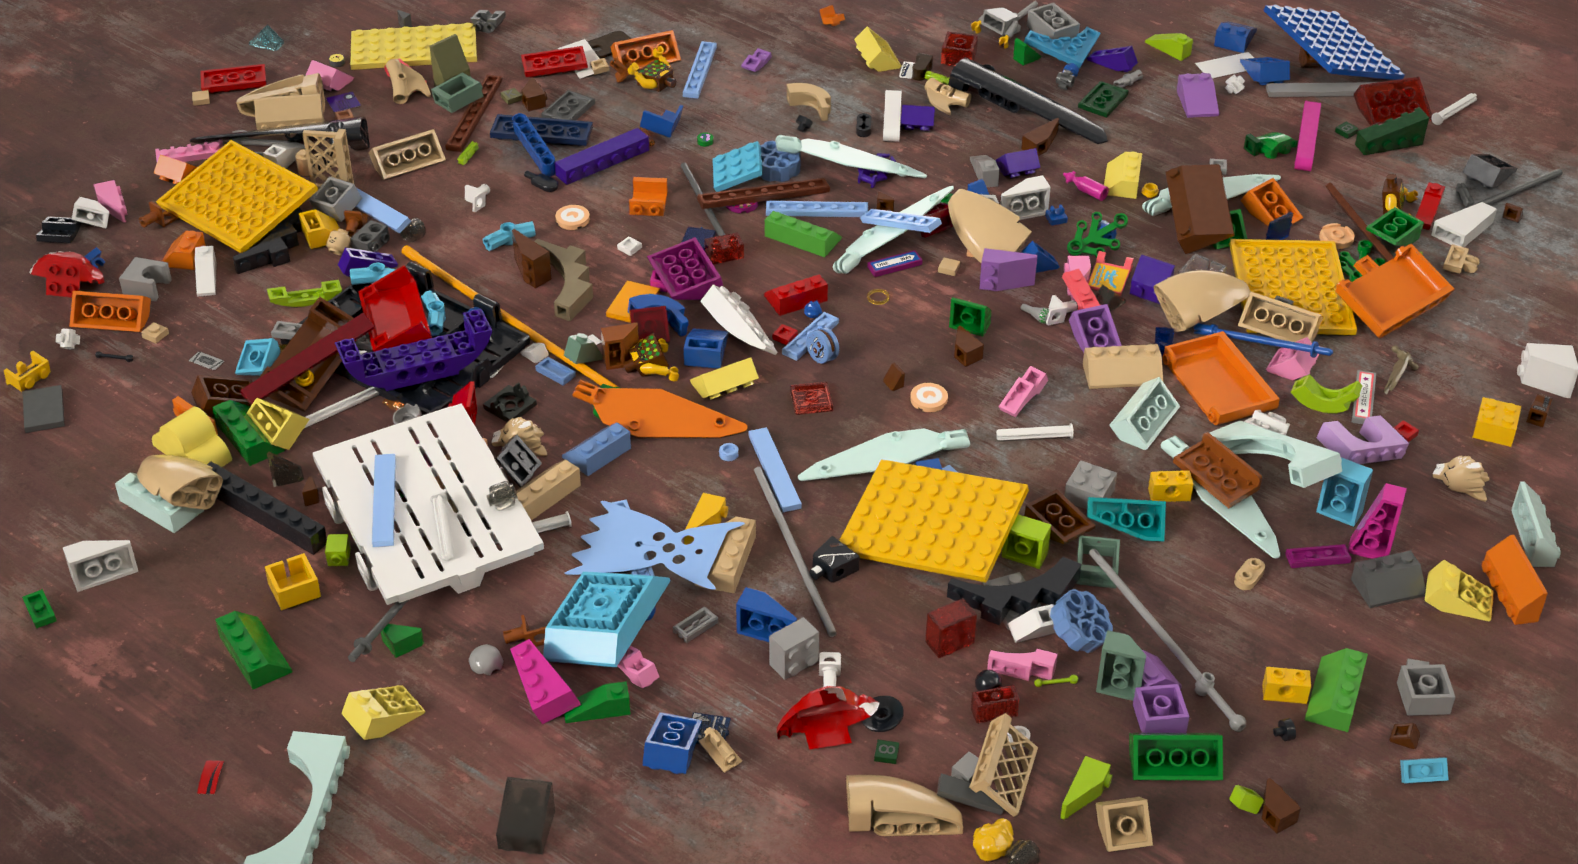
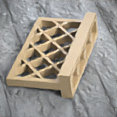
(342, 155)
(992, 755)

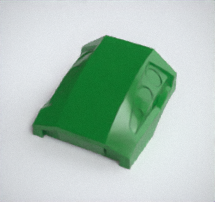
(1276, 142)

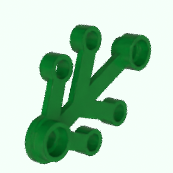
(1096, 236)
(1364, 248)

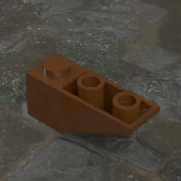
(1041, 137)

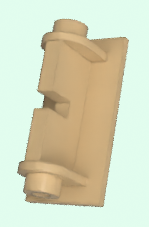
(719, 750)

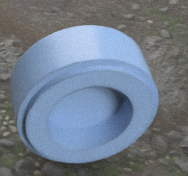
(728, 452)

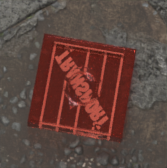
(811, 398)

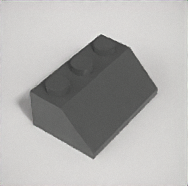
(1389, 579)

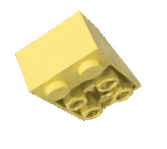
(1458, 592)
(380, 710)

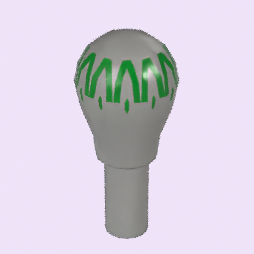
(1039, 314)

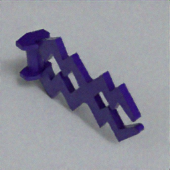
(864, 174)

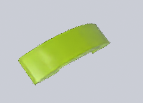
(304, 297)

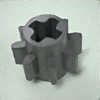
(1065, 79)

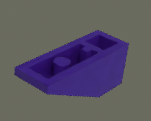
(1115, 58)
(358, 258)

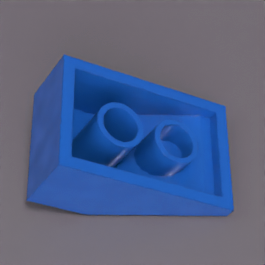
(1234, 36)
(1267, 69)
(760, 615)
(671, 743)

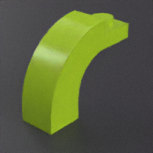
(1322, 399)

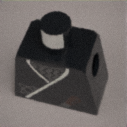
(834, 561)

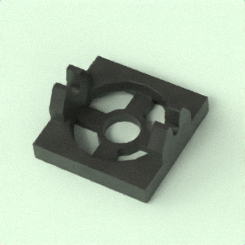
(507, 414)

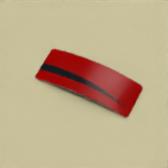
(210, 777)

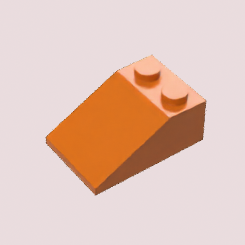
(1269, 202)

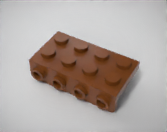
(1219, 470)

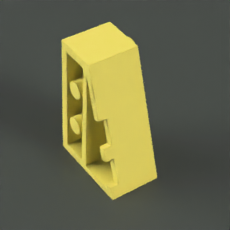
(277, 423)

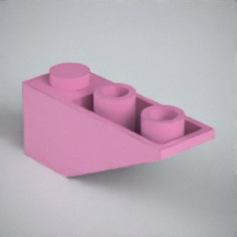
(111, 198)
(1078, 262)

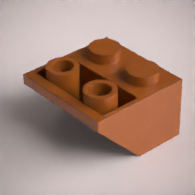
(616, 344)

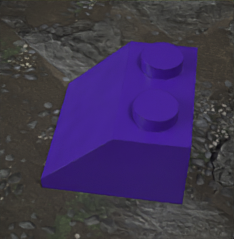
(917, 117)
(1018, 162)
(1147, 274)

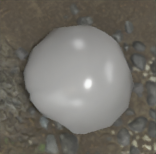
(406, 413)
(485, 659)

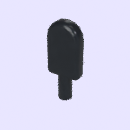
(542, 181)

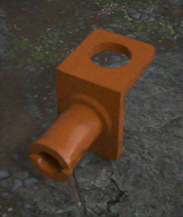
(622, 70)
(156, 215)
(354, 221)
(524, 633)

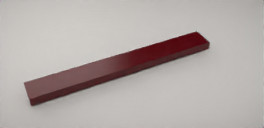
(306, 359)

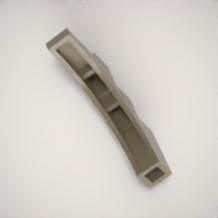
(577, 289)

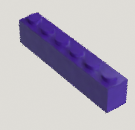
(601, 156)

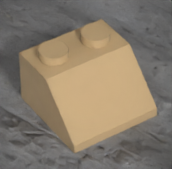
(1124, 823)

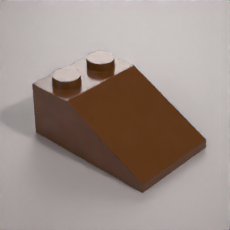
(531, 260)
(214, 390)
(1065, 519)

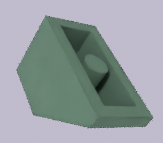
(581, 349)

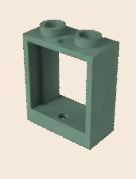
(457, 92)
(1091, 574)

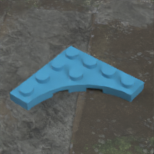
(1065, 48)

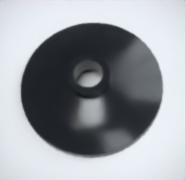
(890, 709)

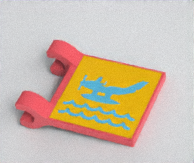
(1110, 275)

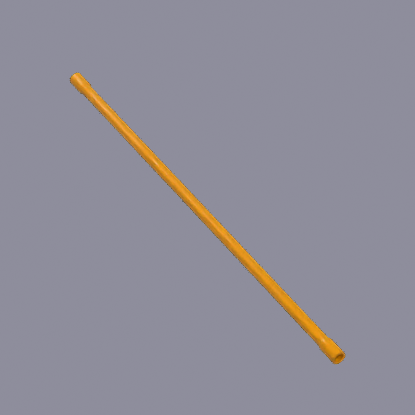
(512, 321)

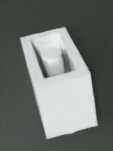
(90, 212)

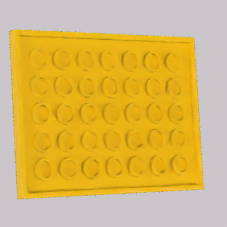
(237, 196)
(1298, 272)
(934, 519)

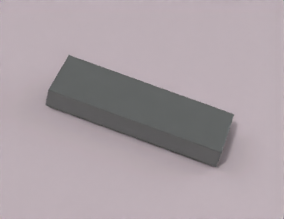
(959, 791)

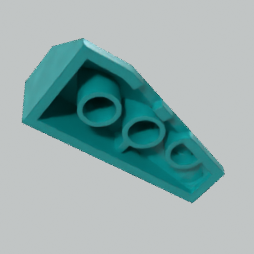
(1135, 517)

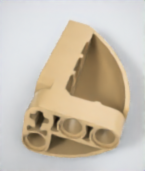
(288, 87)
(985, 224)
(1198, 296)
(180, 480)
(898, 808)

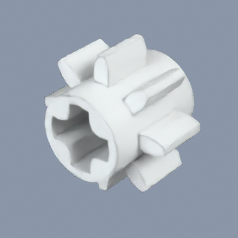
(1235, 84)
(67, 339)

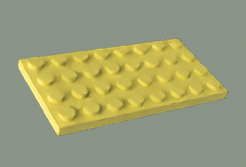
(410, 44)

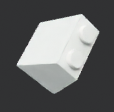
(1549, 368)

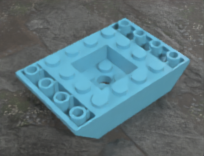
(601, 617)

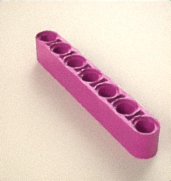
(1307, 136)

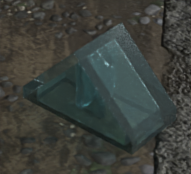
(267, 39)

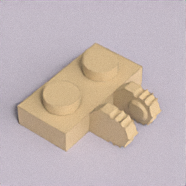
(1458, 259)

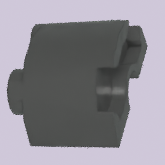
(487, 22)

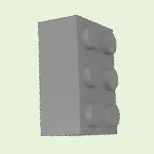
(1052, 22)

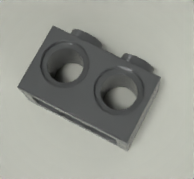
(370, 237)

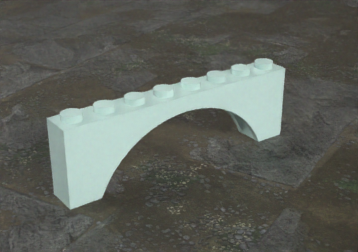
(1308, 461)
(322, 761)

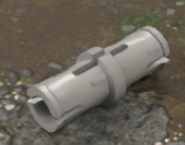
(1128, 79)

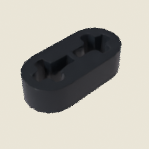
(863, 125)

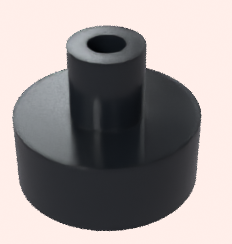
(803, 123)
(1285, 729)

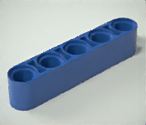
(534, 144)

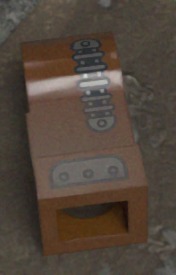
(1539, 408)

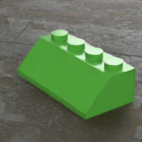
(800, 234)
(1336, 689)

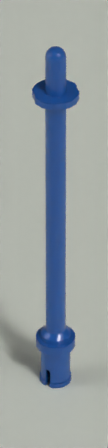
(1314, 349)

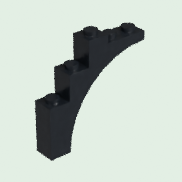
(274, 247)
(1021, 597)

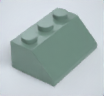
(1120, 666)

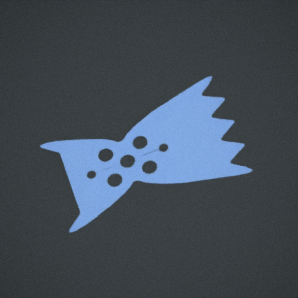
(615, 548)

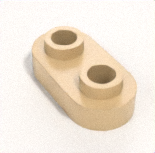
(1249, 574)

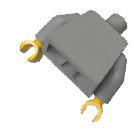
(1000, 21)

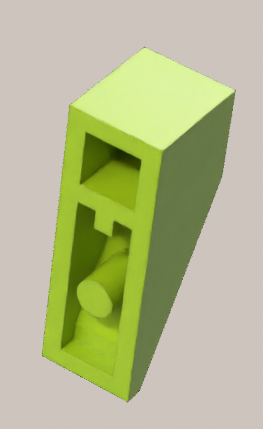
(1175, 45)
(1087, 786)

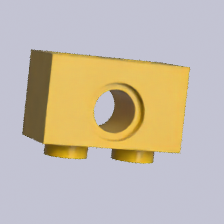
(1170, 486)
(1286, 685)

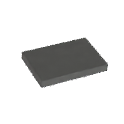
(569, 106)
(43, 408)

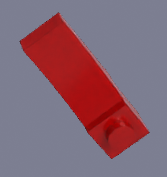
(1430, 204)

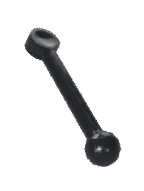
(129, 358)

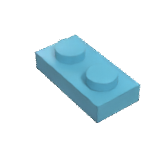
(1424, 770)

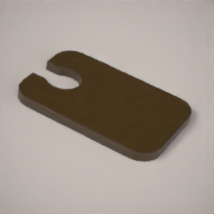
(606, 41)

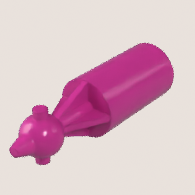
(1088, 186)

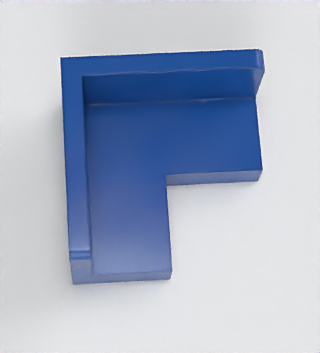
(663, 124)

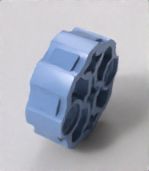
(778, 164)
(1081, 620)

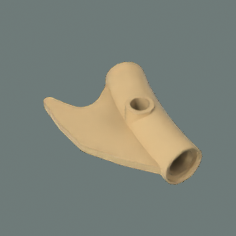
(405, 81)
(943, 96)

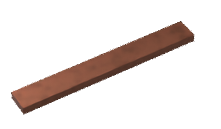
(473, 114)
(763, 193)
(1358, 222)

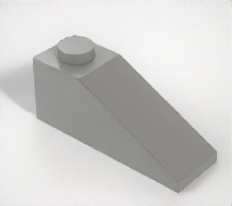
(986, 169)

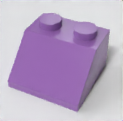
(1156, 672)

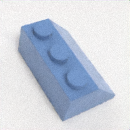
(599, 449)

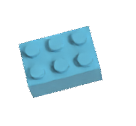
(1345, 493)

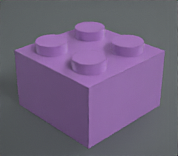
(1161, 709)

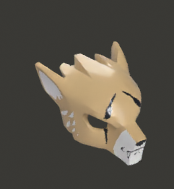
(525, 430)
(1464, 478)

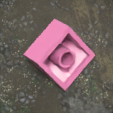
(330, 76)
(1292, 363)

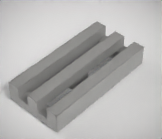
(698, 626)

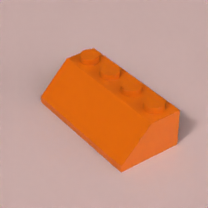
(641, 49)
(109, 311)
(1515, 581)

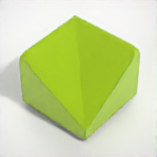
(1246, 799)

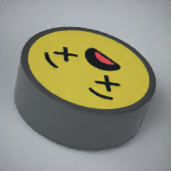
(336, 60)

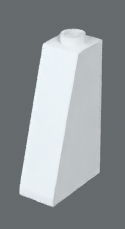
(1464, 225)

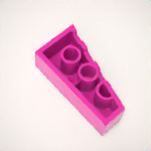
(1378, 527)
(543, 685)

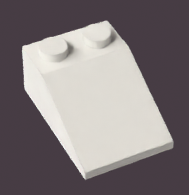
(1028, 198)
(99, 562)

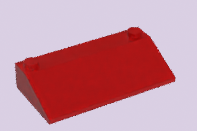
(395, 310)

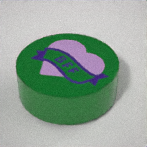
(705, 139)

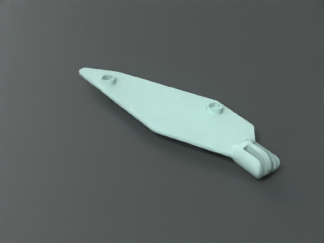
(844, 155)
(1233, 186)
(879, 235)
(893, 446)
(1243, 516)

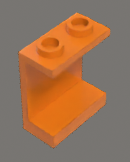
(648, 196)

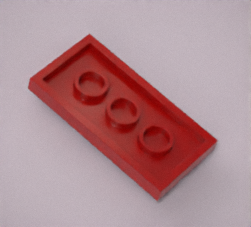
(554, 61)
(233, 78)

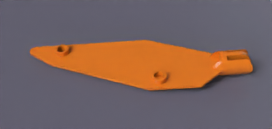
(656, 413)

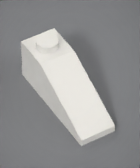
(205, 270)

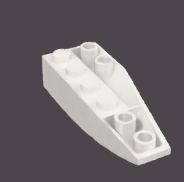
(736, 317)

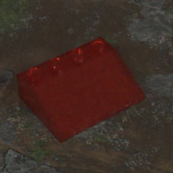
(1391, 99)

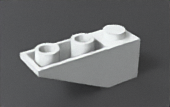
(283, 153)

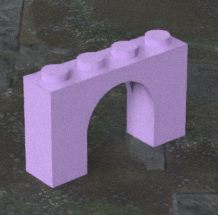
(1382, 445)

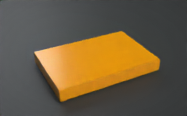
(619, 306)

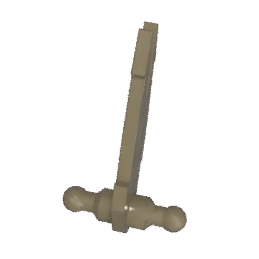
(1404, 360)

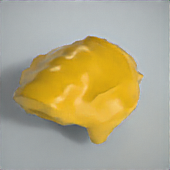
(993, 840)

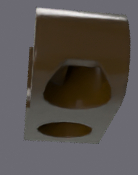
(923, 63)

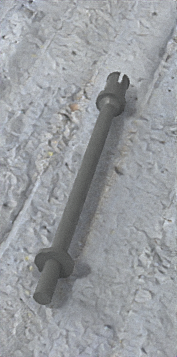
(363, 645)

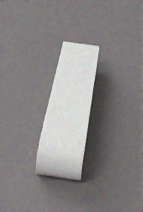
(892, 116)

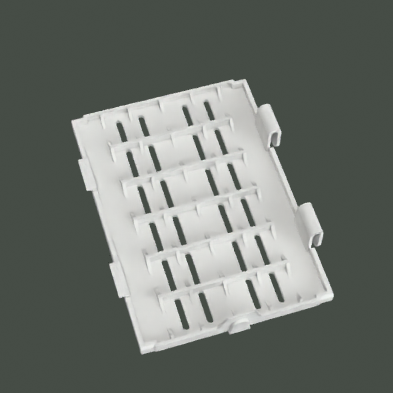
(390, 566)

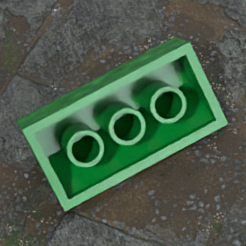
(243, 432)
(252, 648)
(1176, 756)

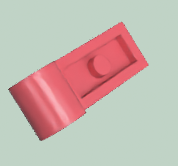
(1080, 289)

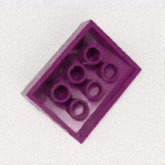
(685, 270)

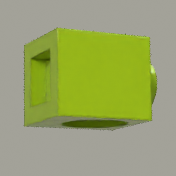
(337, 550)

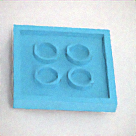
(737, 166)

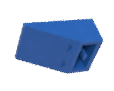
(705, 348)

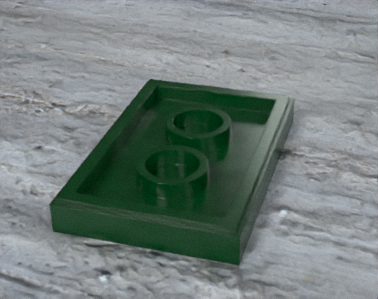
(1103, 99)

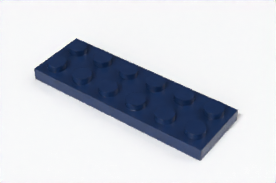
(549, 129)

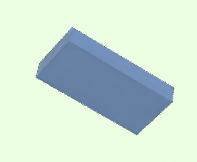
(555, 371)

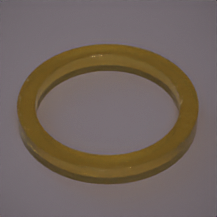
(878, 302)

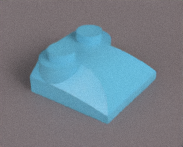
(257, 356)

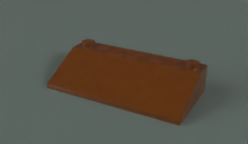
(1199, 206)
(321, 321)

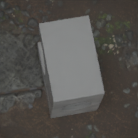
(142, 275)

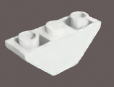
(1032, 624)

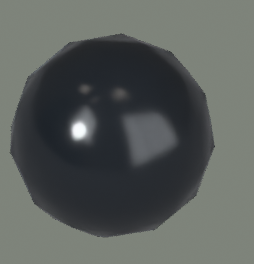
(988, 680)

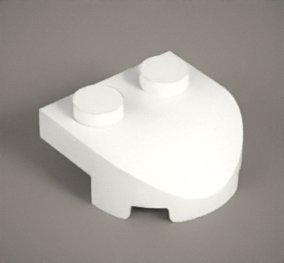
(1270, 422)

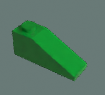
(601, 703)

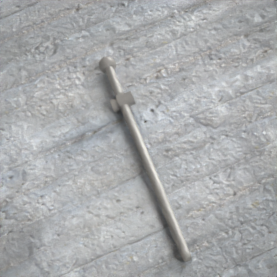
(1205, 682)

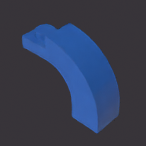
(674, 310)

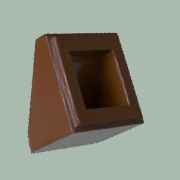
(885, 202)
(1513, 212)
(894, 377)
(310, 492)
(1405, 735)

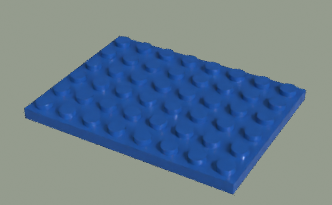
(1333, 42)

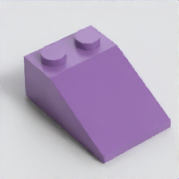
(1197, 95)
(1007, 270)
(1094, 327)

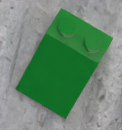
(1397, 227)

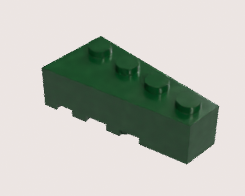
(1394, 134)

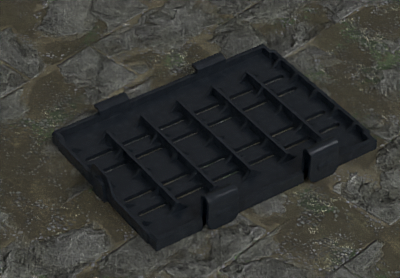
(504, 342)

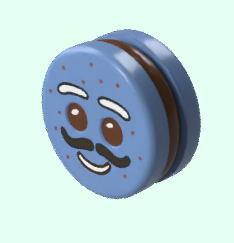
(822, 345)

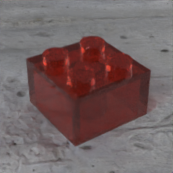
(958, 46)
(951, 628)

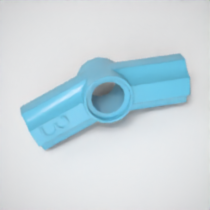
(504, 235)
(370, 274)
(436, 312)

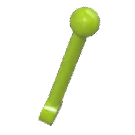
(1073, 679)

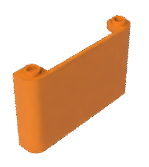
(1395, 291)
(1219, 378)

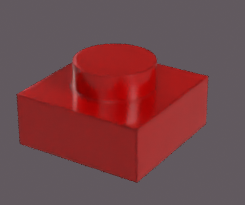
(784, 334)
(1406, 430)

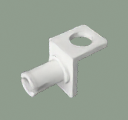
(477, 196)
(1059, 310)
(829, 669)

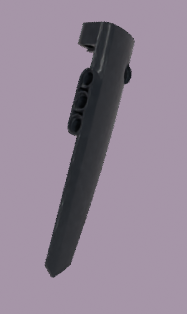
(1014, 95)
(355, 128)

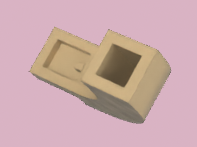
(810, 95)

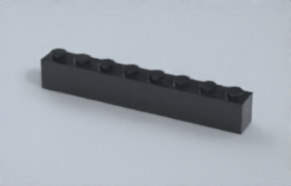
(270, 512)

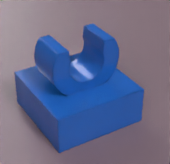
(1056, 216)
(94, 257)

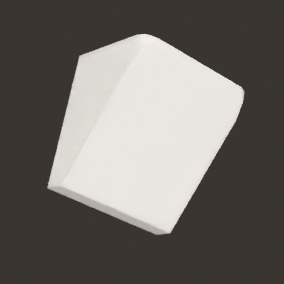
(535, 352)

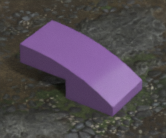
(757, 60)

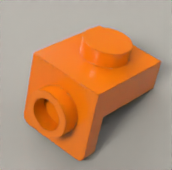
(829, 17)

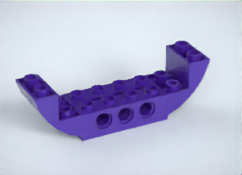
(418, 360)

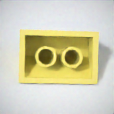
(876, 51)
(1123, 175)
(725, 378)

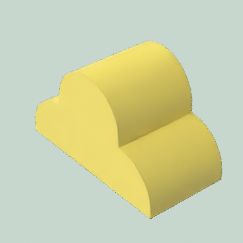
(192, 437)

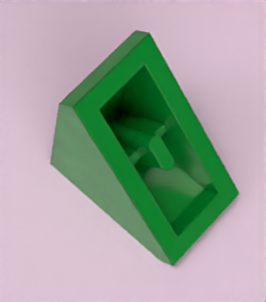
(1023, 53)
(401, 638)

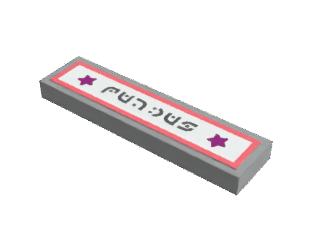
(1364, 404)

